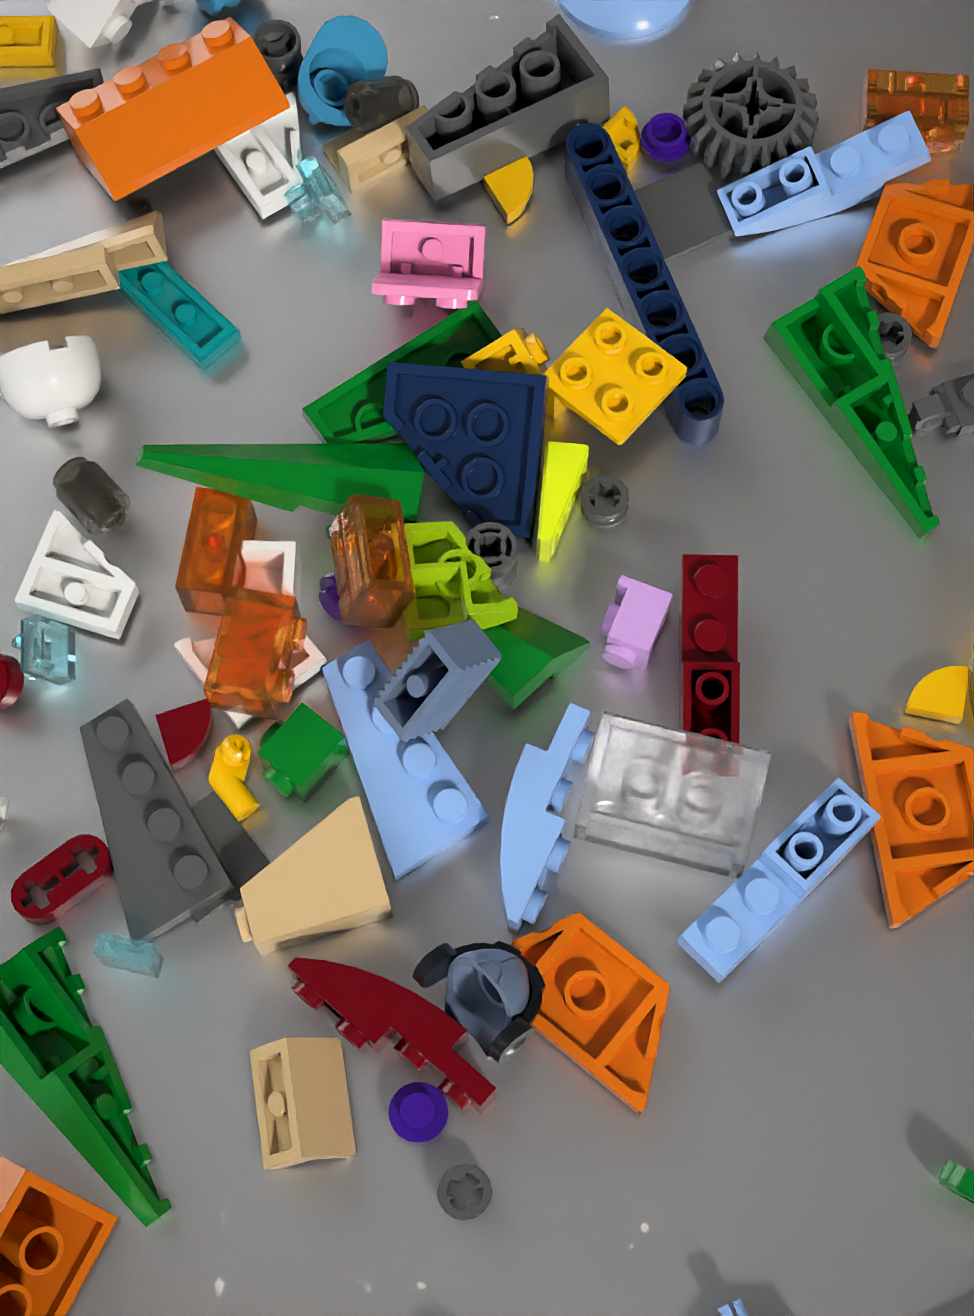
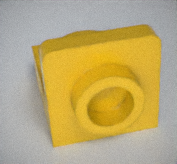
(511, 353)

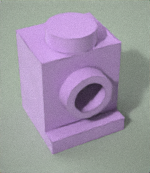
(634, 623)

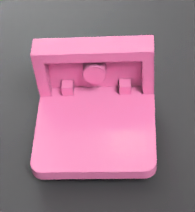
(431, 262)

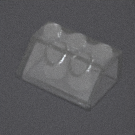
(672, 795)

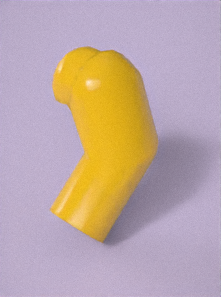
(229, 773)

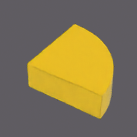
(625, 137)
(510, 188)
(940, 695)

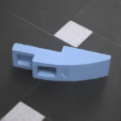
(824, 183)
(530, 833)
(778, 880)

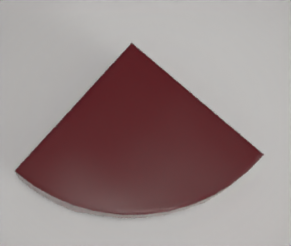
(185, 731)

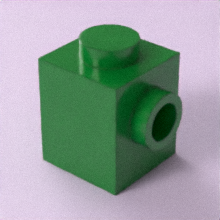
(300, 753)

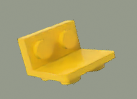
(612, 377)

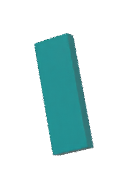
(179, 312)

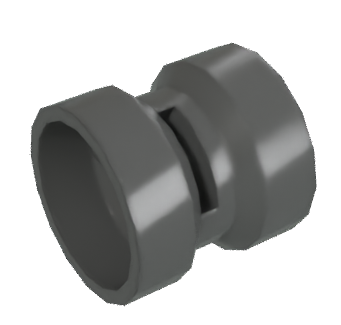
(281, 50)
(501, 560)

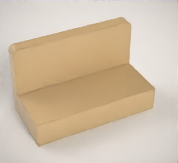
(371, 155)
(302, 1101)

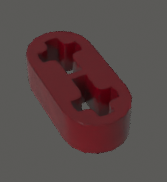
(54, 869)

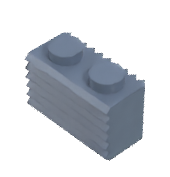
(437, 679)

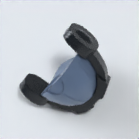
(487, 993)

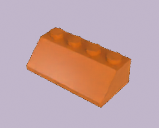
(172, 108)
(44, 1242)

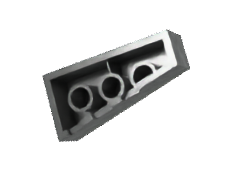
(509, 112)

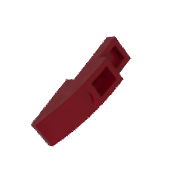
(709, 647)
(378, 1009)

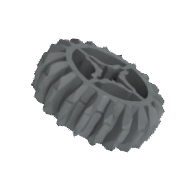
(718, 117)

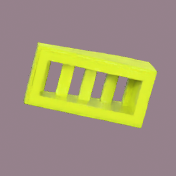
(562, 478)

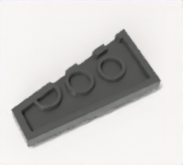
(30, 114)
(152, 834)

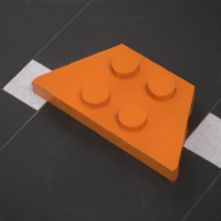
(919, 252)
(926, 813)
(598, 1005)

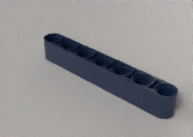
(641, 259)

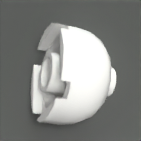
(51, 380)

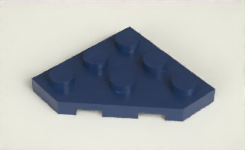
(474, 436)

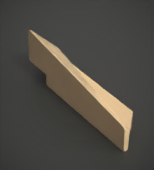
(82, 265)

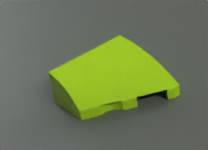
(450, 582)

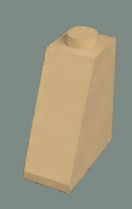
(316, 886)

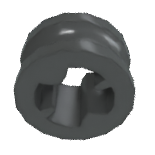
(900, 328)
(606, 486)
(472, 1209)

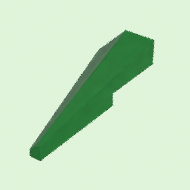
(842, 367)
(296, 473)
(530, 654)
(70, 1070)

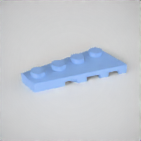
(411, 785)

